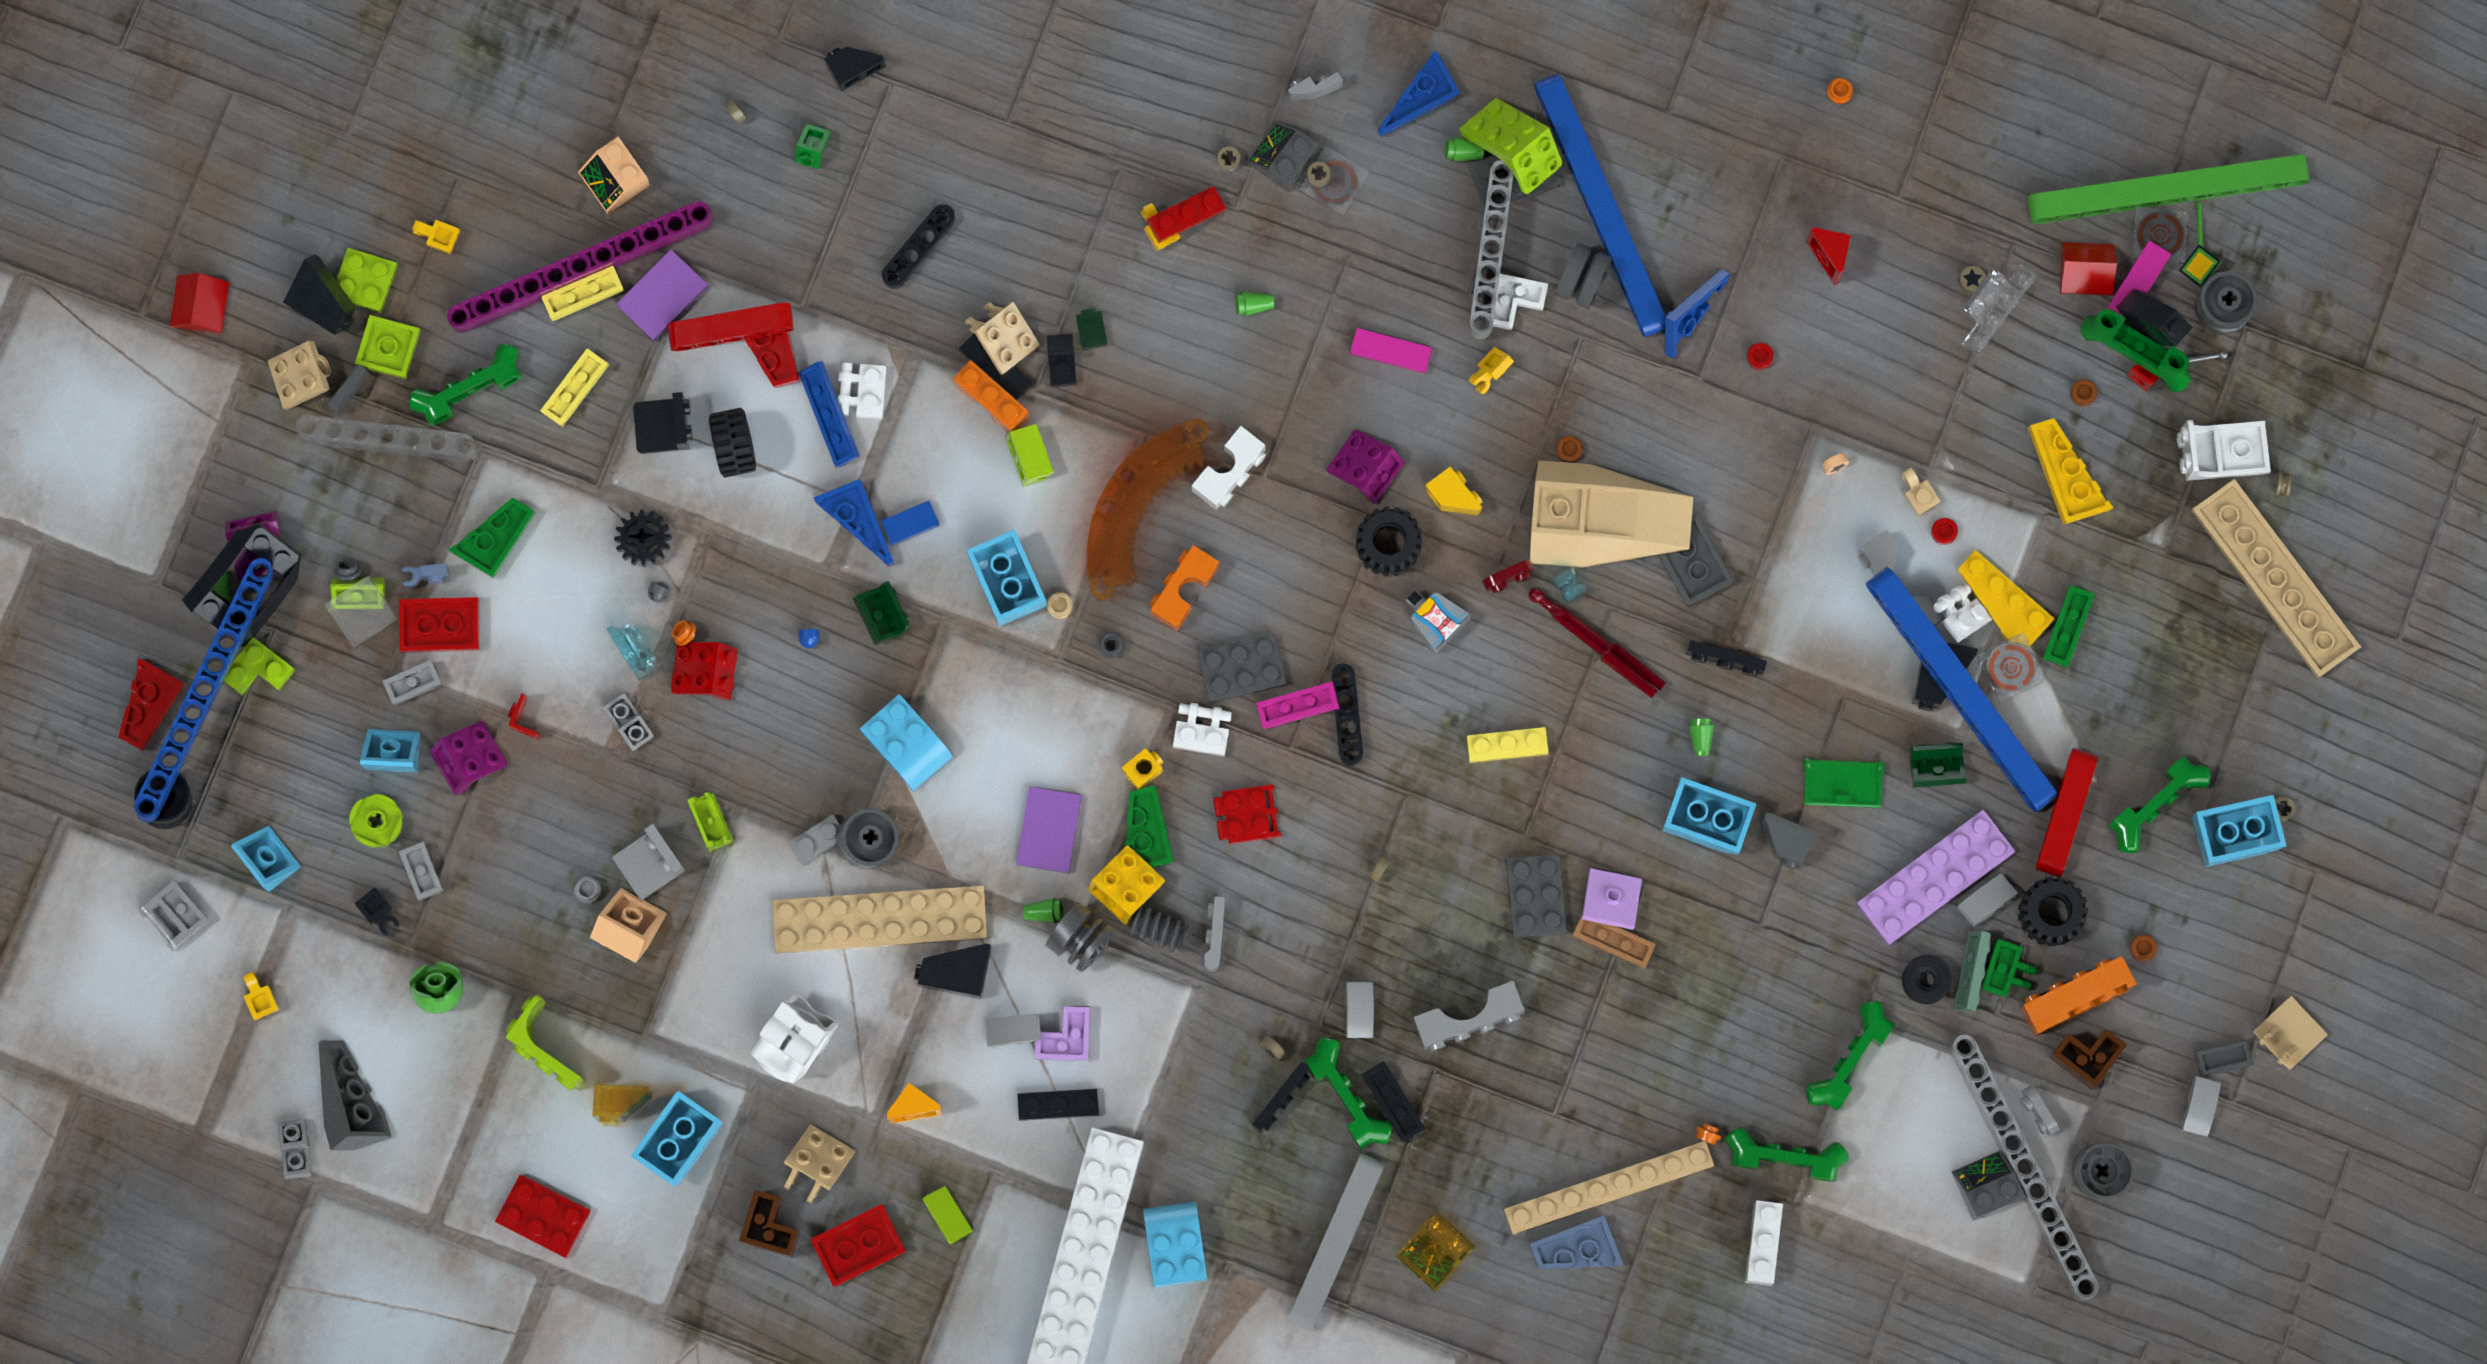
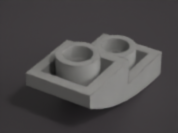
(1306, 89)
(628, 721)
(1987, 900)
(1359, 1009)
(1013, 1030)
(2201, 1106)
(295, 1149)

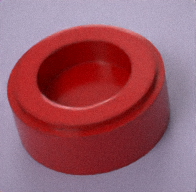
(1760, 356)
(1944, 531)

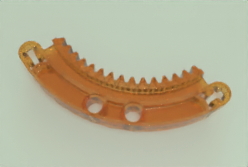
(1113, 534)

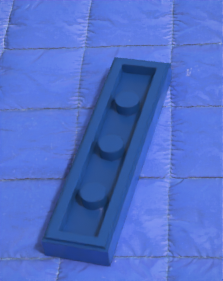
(829, 414)

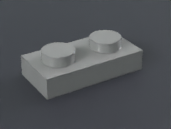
(412, 682)
(815, 840)
(421, 871)

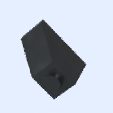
(852, 65)

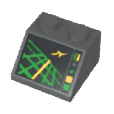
(1284, 155)
(1988, 1185)

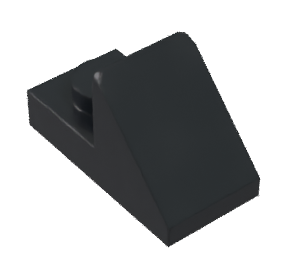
(1061, 360)

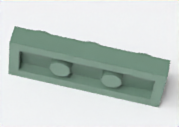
(1972, 971)

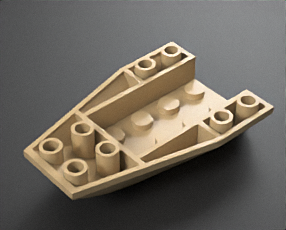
(1603, 517)

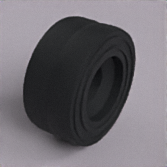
(1937, 969)

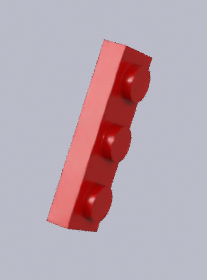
(1186, 214)

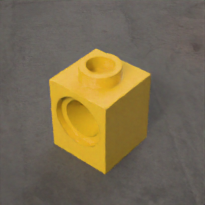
(1141, 780)

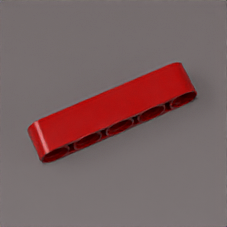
(730, 326)
(2066, 812)

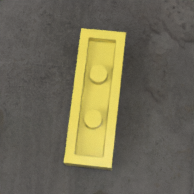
(582, 293)
(574, 387)
(1507, 745)

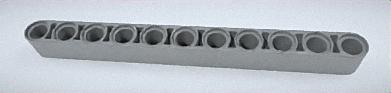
(2035, 1175)

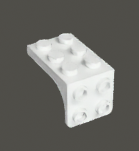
(2223, 450)

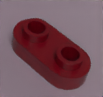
(1499, 580)

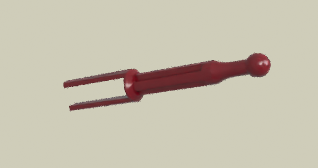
(1611, 653)

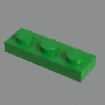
(2068, 626)

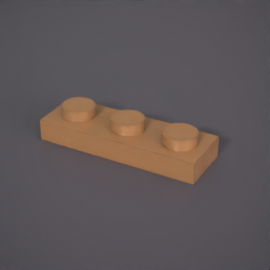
(1615, 942)

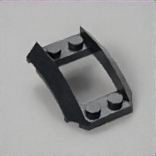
(264, 545)

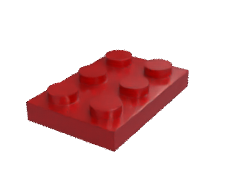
(439, 624)
(543, 1216)
(858, 1245)

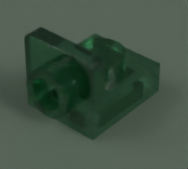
(1091, 329)

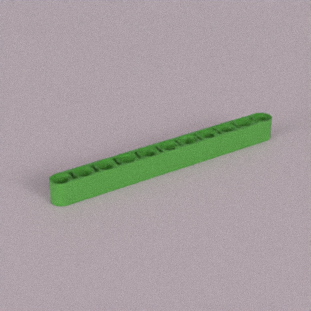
(2168, 189)

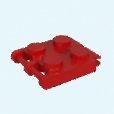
(1246, 815)

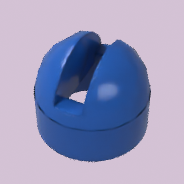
(808, 637)

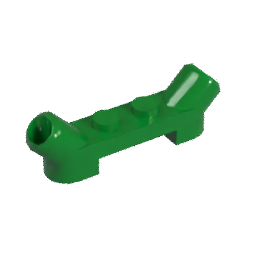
(2167, 364)
(436, 406)
(2180, 775)
(1835, 1090)
(1363, 1128)
(1822, 1166)

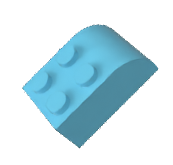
(1006, 578)
(906, 742)
(1709, 817)
(2238, 831)
(677, 1139)
(1175, 1244)

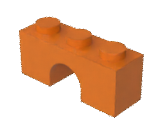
(991, 396)
(1193, 567)

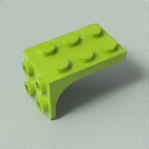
(1516, 140)
(521, 1036)

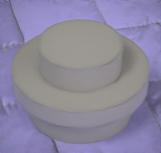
(587, 889)

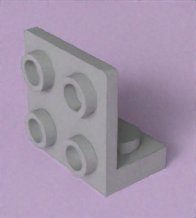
(648, 863)

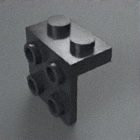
(662, 424)

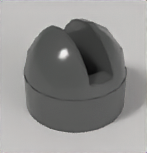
(658, 592)

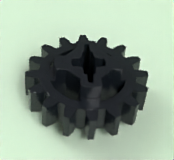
(632, 538)

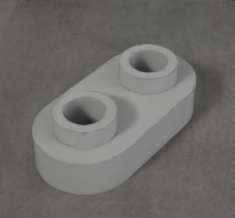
(2032, 1101)

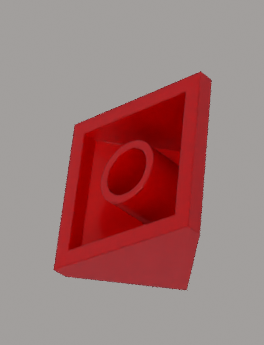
(1830, 250)
(2087, 268)
(199, 303)

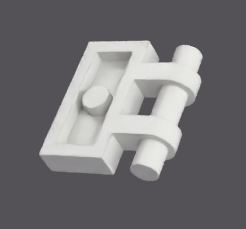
(870, 390)
(1967, 619)
(1201, 737)

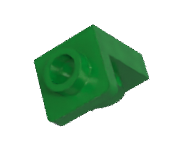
(811, 146)

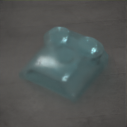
(629, 645)

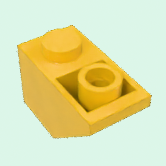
(1452, 495)

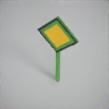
(2201, 262)

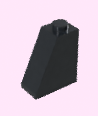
(320, 297)
(2154, 318)
(1927, 691)
(956, 971)

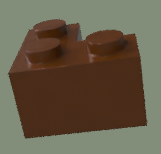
(2090, 1063)
(761, 1229)

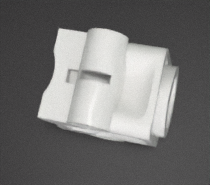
(793, 1039)

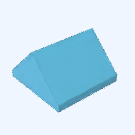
(391, 750)
(266, 857)

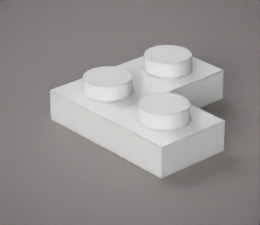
(1517, 292)

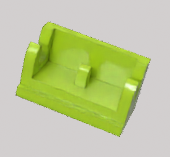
(1029, 454)
(710, 821)

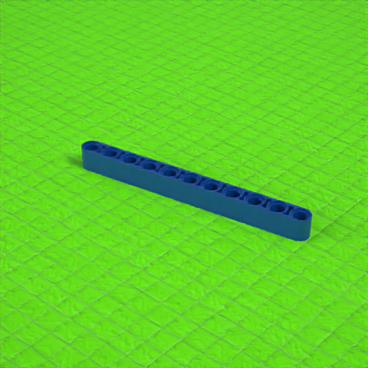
(1601, 205)
(1961, 689)
(204, 702)

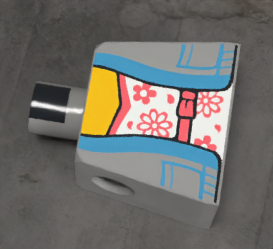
(1436, 619)

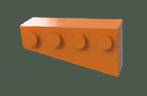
(2077, 996)

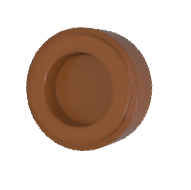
(2083, 393)
(1569, 449)
(2143, 948)

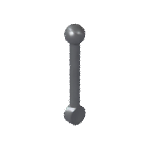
(2222, 354)

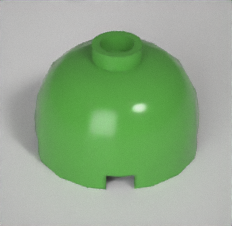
(436, 987)

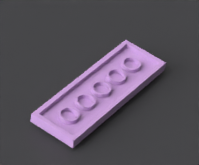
(1935, 877)

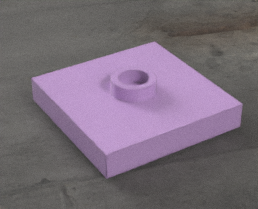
(1611, 899)

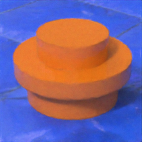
(1840, 90)
(683, 632)
(1708, 1133)

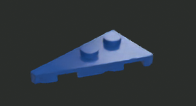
(1428, 91)
(1691, 311)
(854, 512)

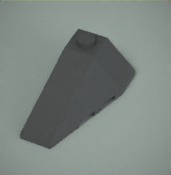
(348, 1109)

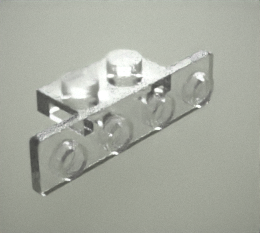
(1993, 303)

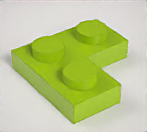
(255, 661)

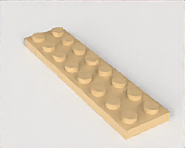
(2276, 578)
(879, 919)

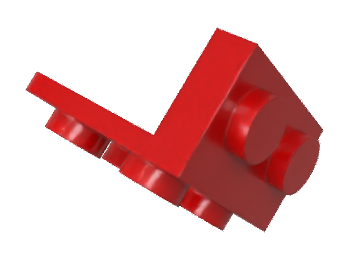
(704, 669)

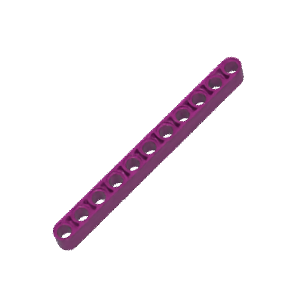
(566, 266)

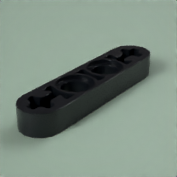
(919, 247)
(1349, 714)

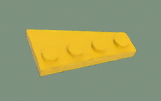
(2066, 475)
(2003, 600)

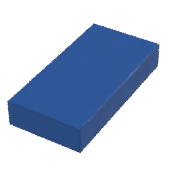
(910, 523)

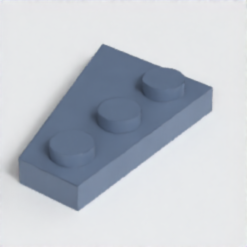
(1578, 1247)

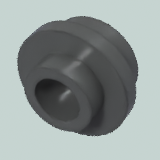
(347, 569)
(1108, 637)

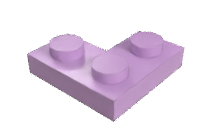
(1072, 1042)

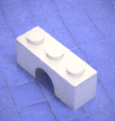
(1217, 487)
(1764, 1243)

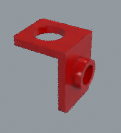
(2142, 377)
(515, 714)

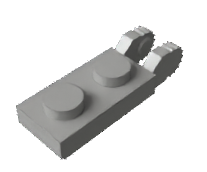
(1214, 935)

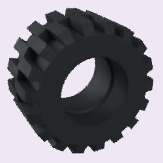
(732, 442)
(1394, 520)
(2068, 895)

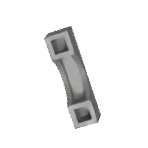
(1883, 553)
(1437, 1028)

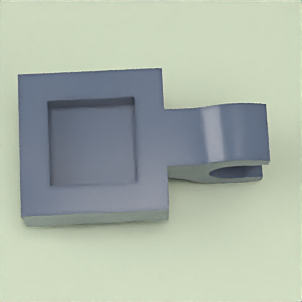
(432, 573)

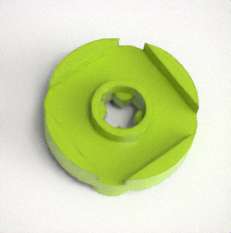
(381, 835)

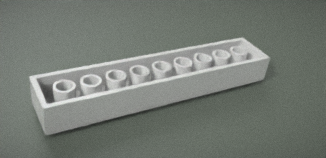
(1086, 1249)

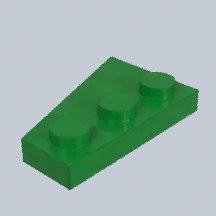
(495, 538)
(1147, 828)

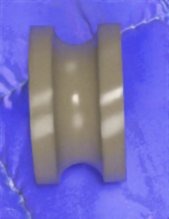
(1235, 154)
(1311, 177)
(2283, 484)
(2290, 804)

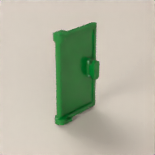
(1846, 781)

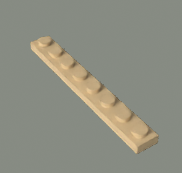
(1608, 1187)

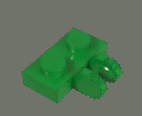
(2002, 970)

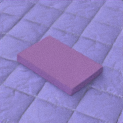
(662, 295)
(1048, 830)

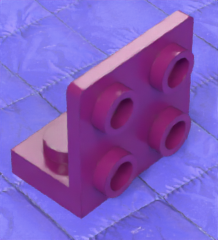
(1366, 465)
(245, 557)
(467, 756)

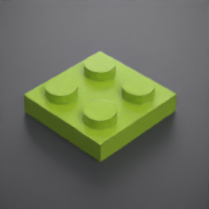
(366, 279)
(387, 347)

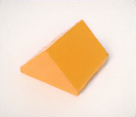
(913, 1105)

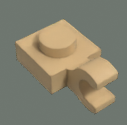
(1920, 496)

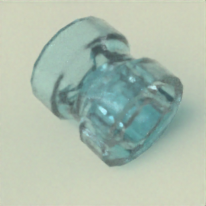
(1569, 585)

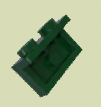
(882, 613)
(1937, 765)

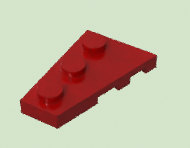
(776, 358)
(149, 702)

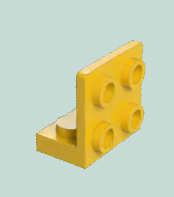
(1125, 884)

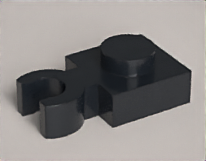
(375, 908)

